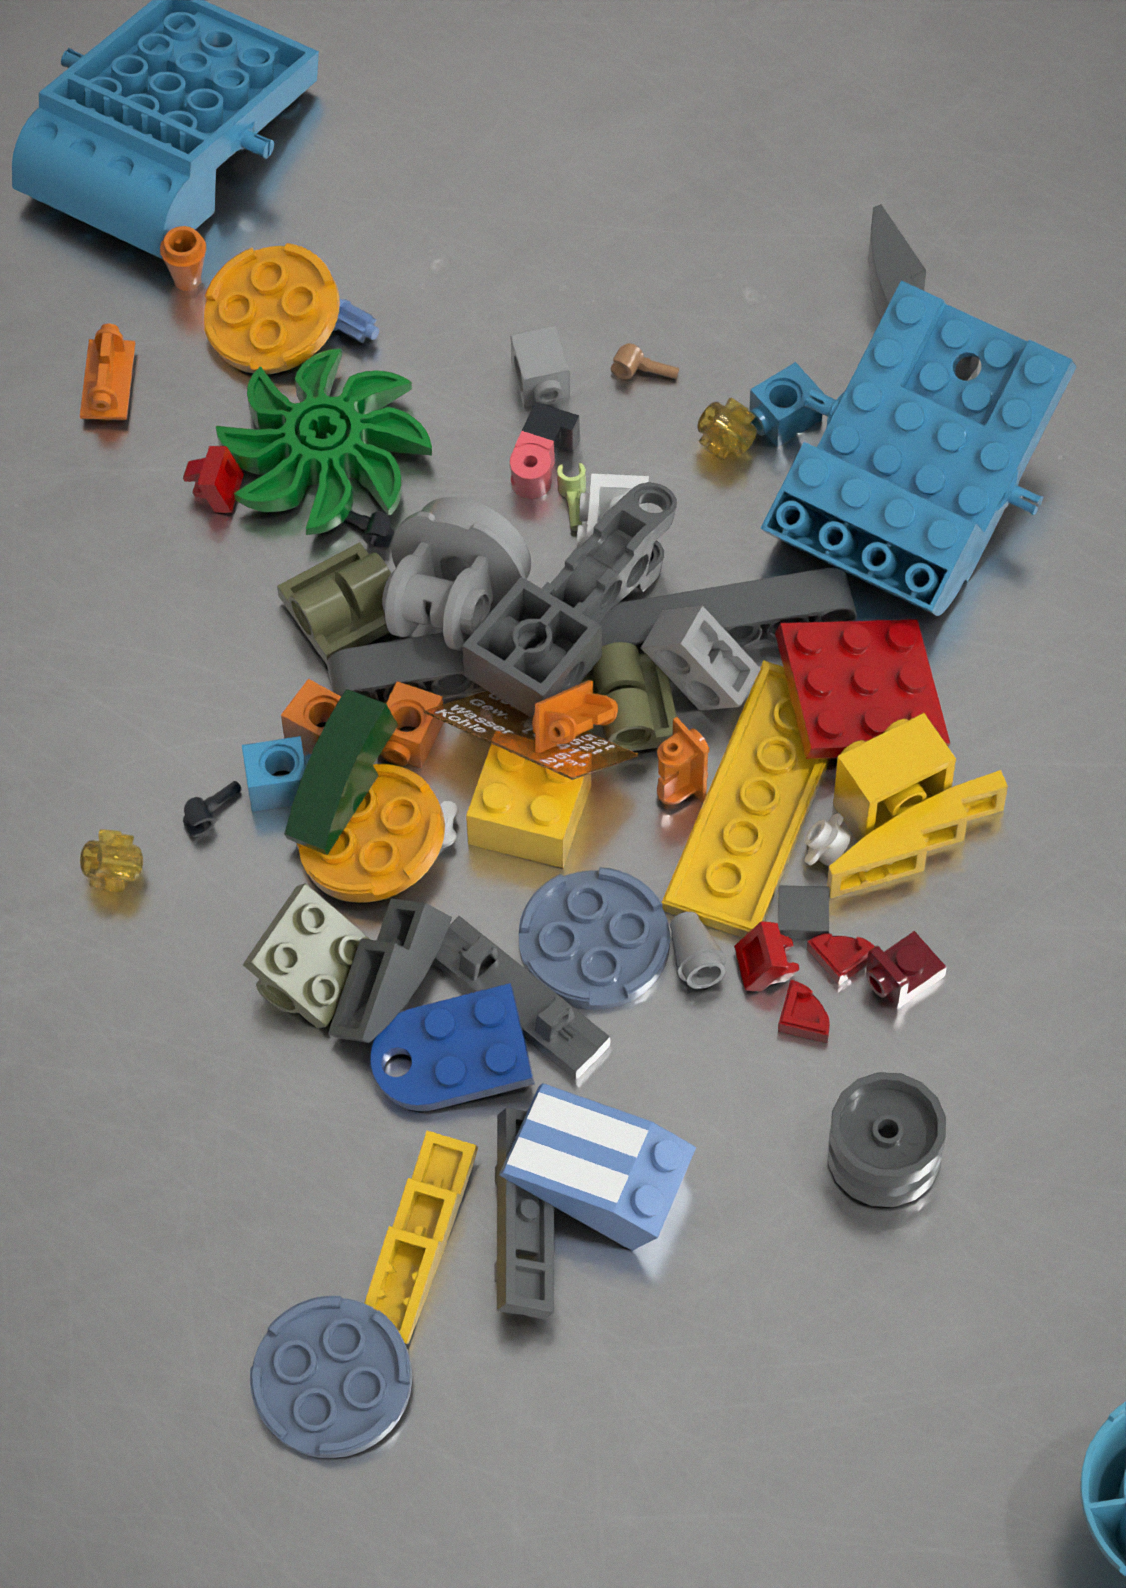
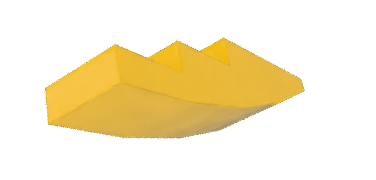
(903, 842)
(420, 1230)

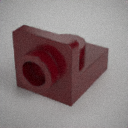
(903, 969)

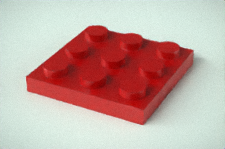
(856, 680)

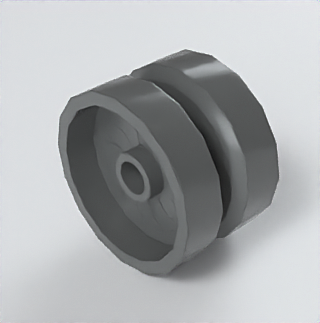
(886, 1139)

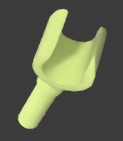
(571, 489)

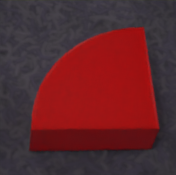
(840, 954)
(803, 1014)

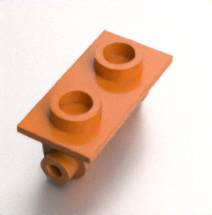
(107, 375)
(570, 714)
(682, 765)

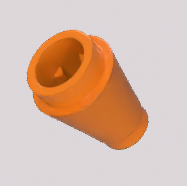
(184, 256)

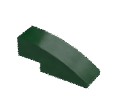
(339, 771)

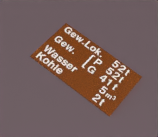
(512, 730)

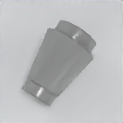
(696, 952)

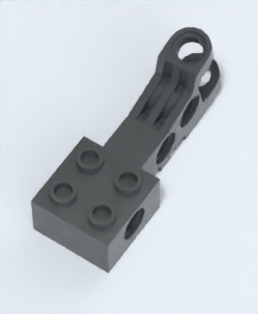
(552, 635)

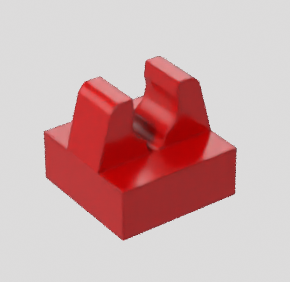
(215, 478)
(763, 957)

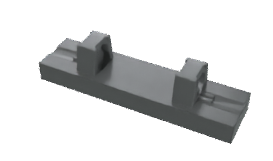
(545, 1017)
(523, 1228)

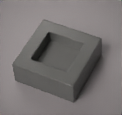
(803, 911)

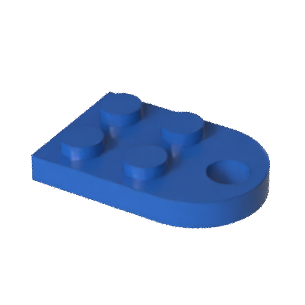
(457, 1051)

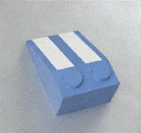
(598, 1165)

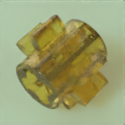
(726, 428)
(111, 860)

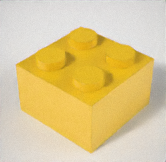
(891, 774)
(525, 809)

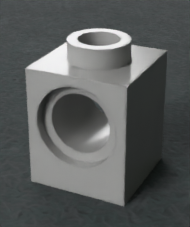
(540, 366)

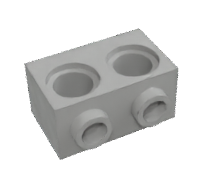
(701, 658)

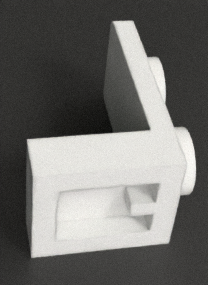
(604, 494)

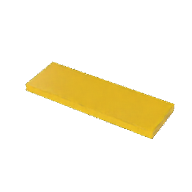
(748, 815)

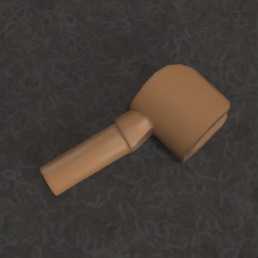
(631, 358)

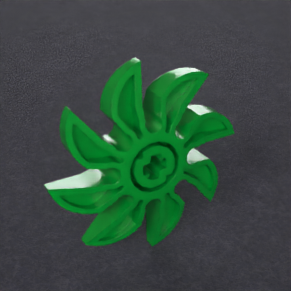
(324, 441)

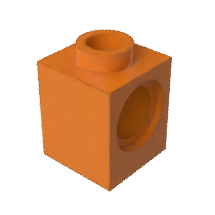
(408, 709)
(306, 710)

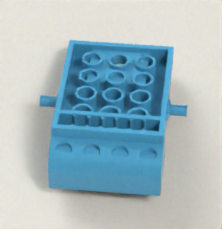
(153, 113)
(918, 457)

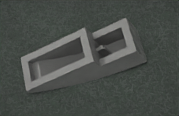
(890, 260)
(389, 969)

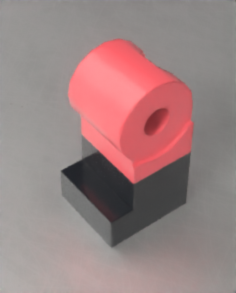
(538, 447)

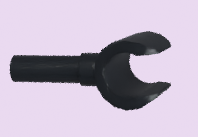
(377, 528)
(198, 813)

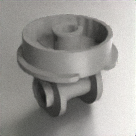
(452, 568)

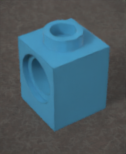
(784, 389)
(266, 758)

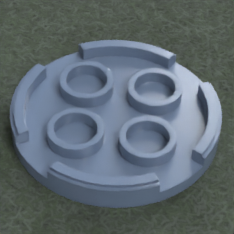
(595, 937)
(331, 1377)

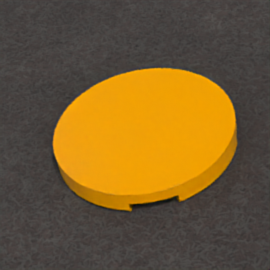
(271, 308)
(384, 843)

